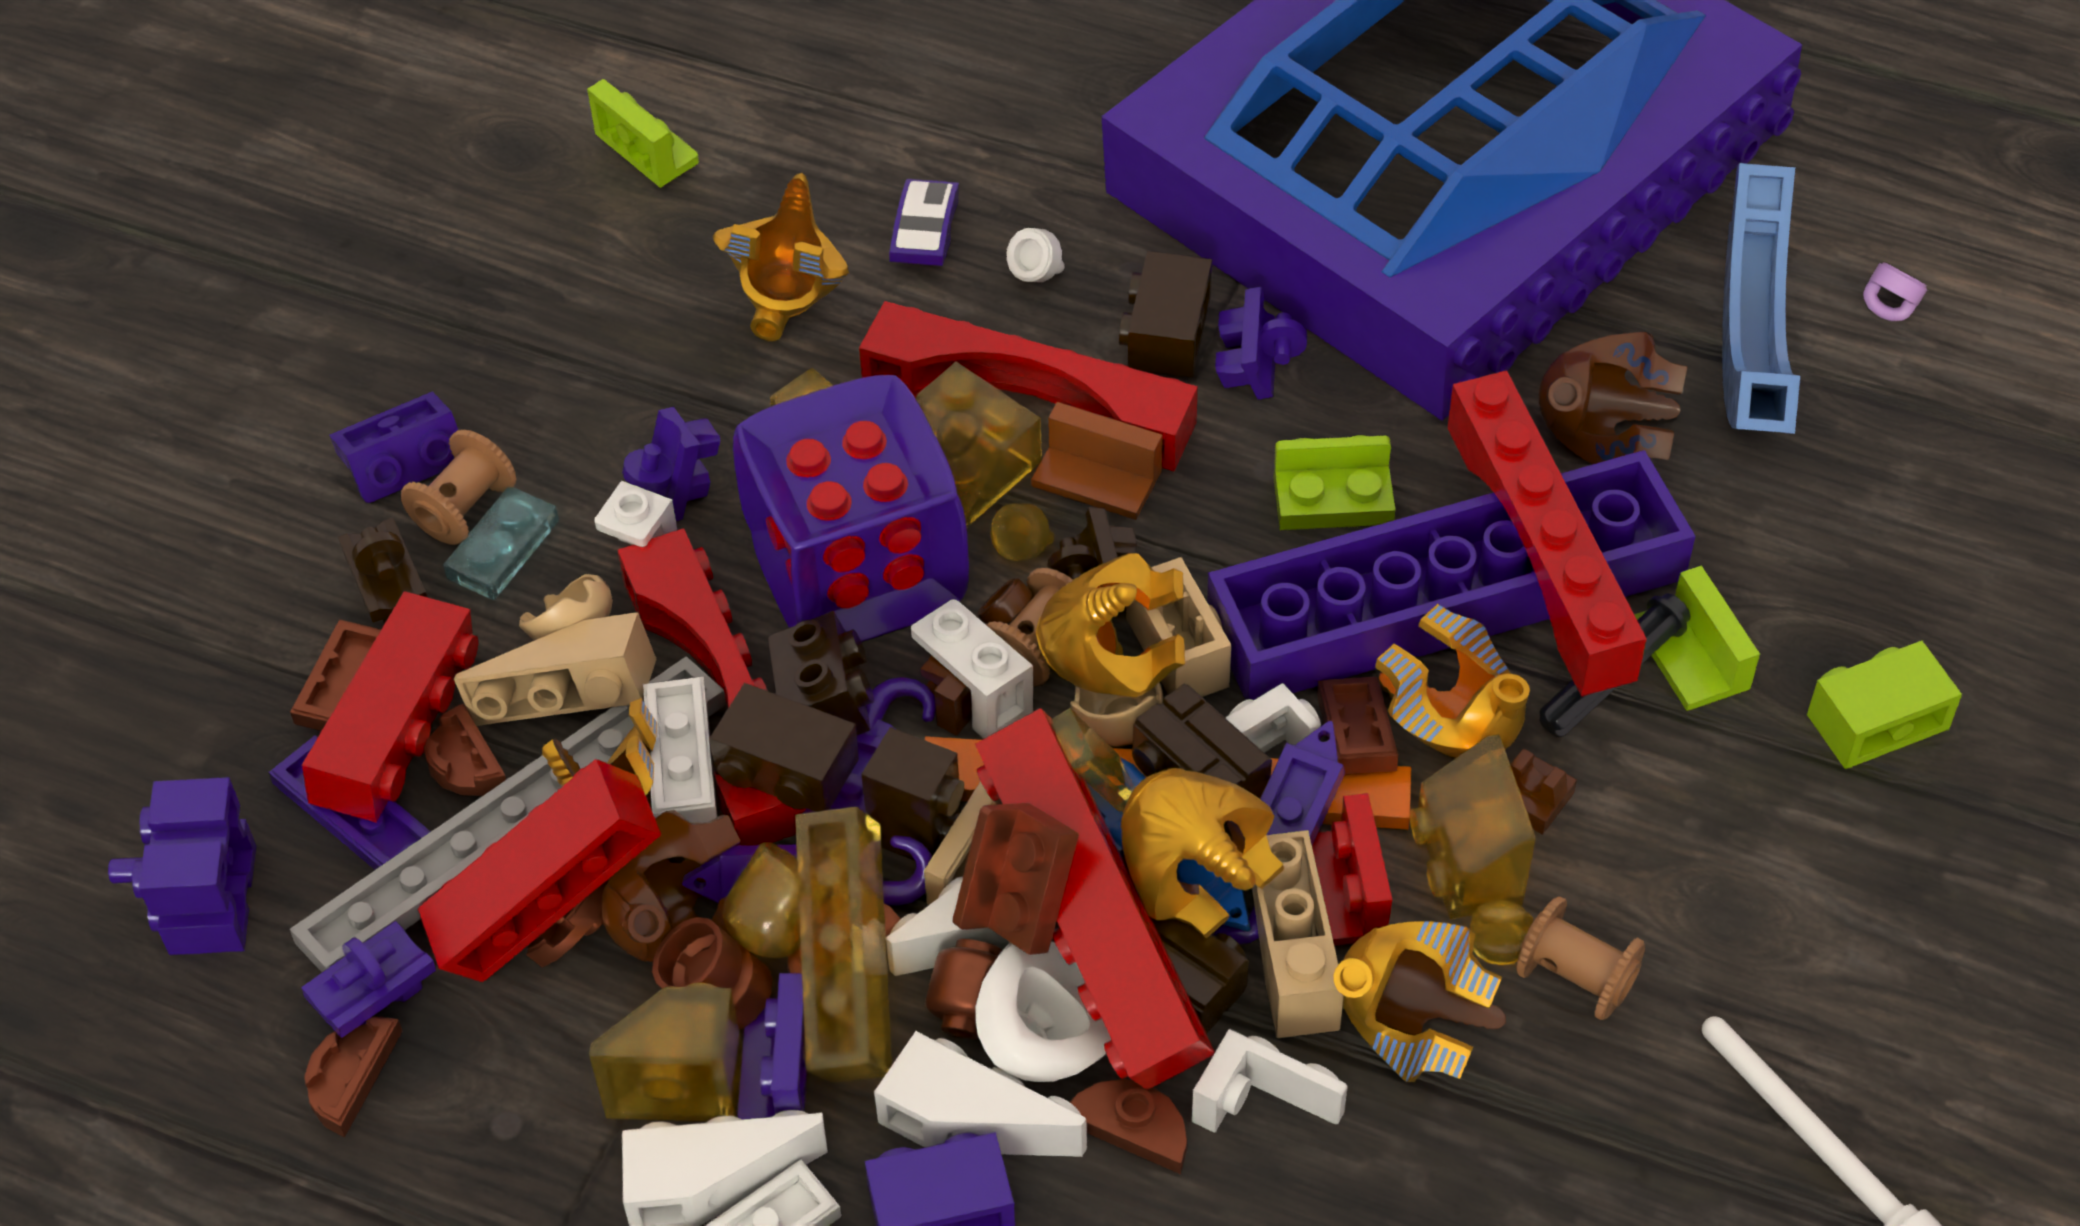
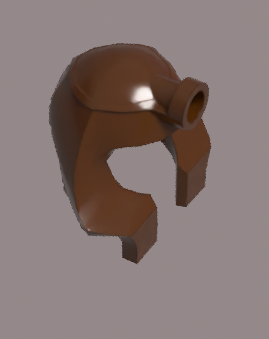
(648, 892)

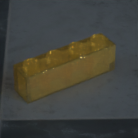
(843, 945)

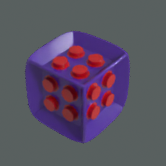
(852, 507)

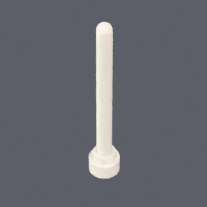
(1812, 1129)

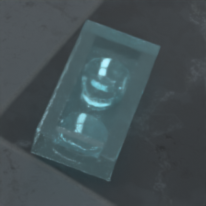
(501, 542)

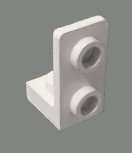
(983, 661)
(1257, 1062)

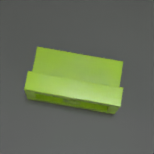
(1715, 651)

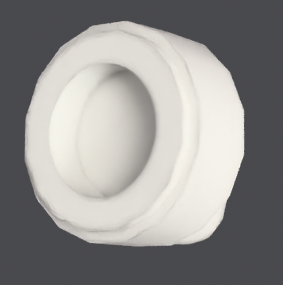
(1034, 255)

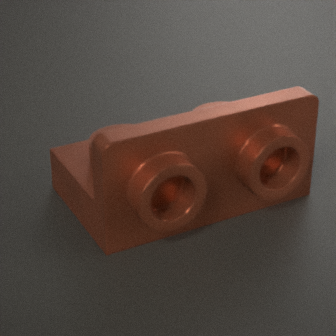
(1016, 875)

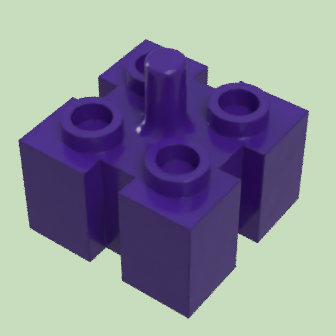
(194, 867)

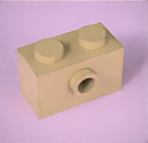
(1200, 626)

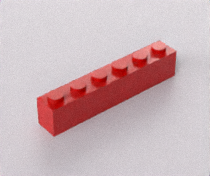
(1101, 913)

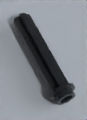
(1664, 618)

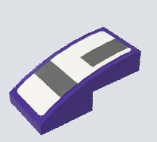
(924, 222)

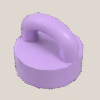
(1897, 283)

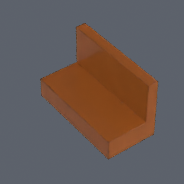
(1099, 461)

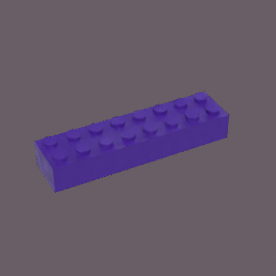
(1353, 596)

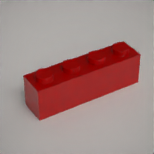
(390, 707)
(539, 871)

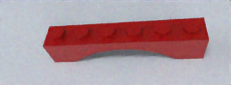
(925, 345)
(675, 601)
(1584, 601)

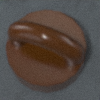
(1005, 602)

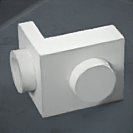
(636, 515)
(1275, 718)

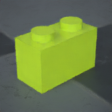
(1883, 703)

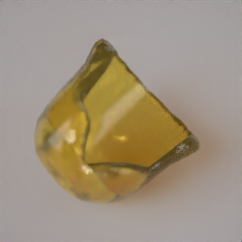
(765, 904)

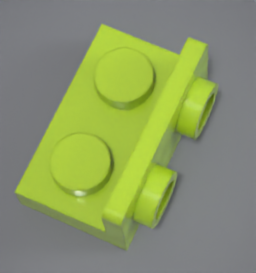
(638, 135)
(1333, 482)

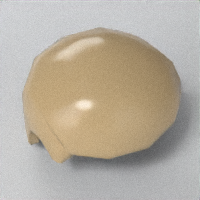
(581, 600)
(1113, 715)

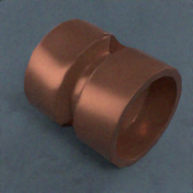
(707, 954)

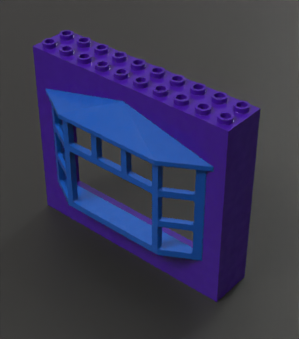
(1511, 230)

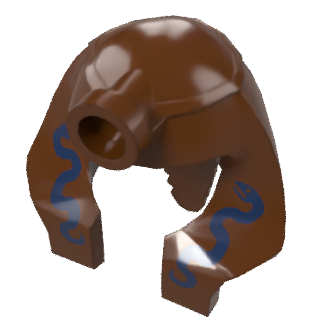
(1588, 395)

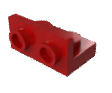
(1353, 872)

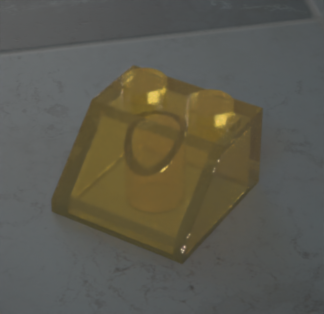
(983, 435)
(1475, 830)
(672, 1057)

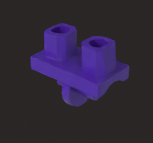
(1262, 342)
(671, 462)
(368, 978)

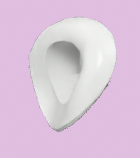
(1035, 1018)

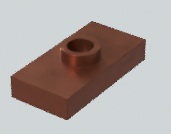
(332, 673)
(1359, 723)

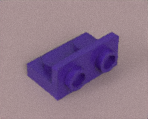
(397, 446)
(774, 1055)

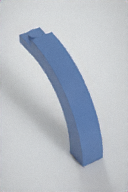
(1755, 362)

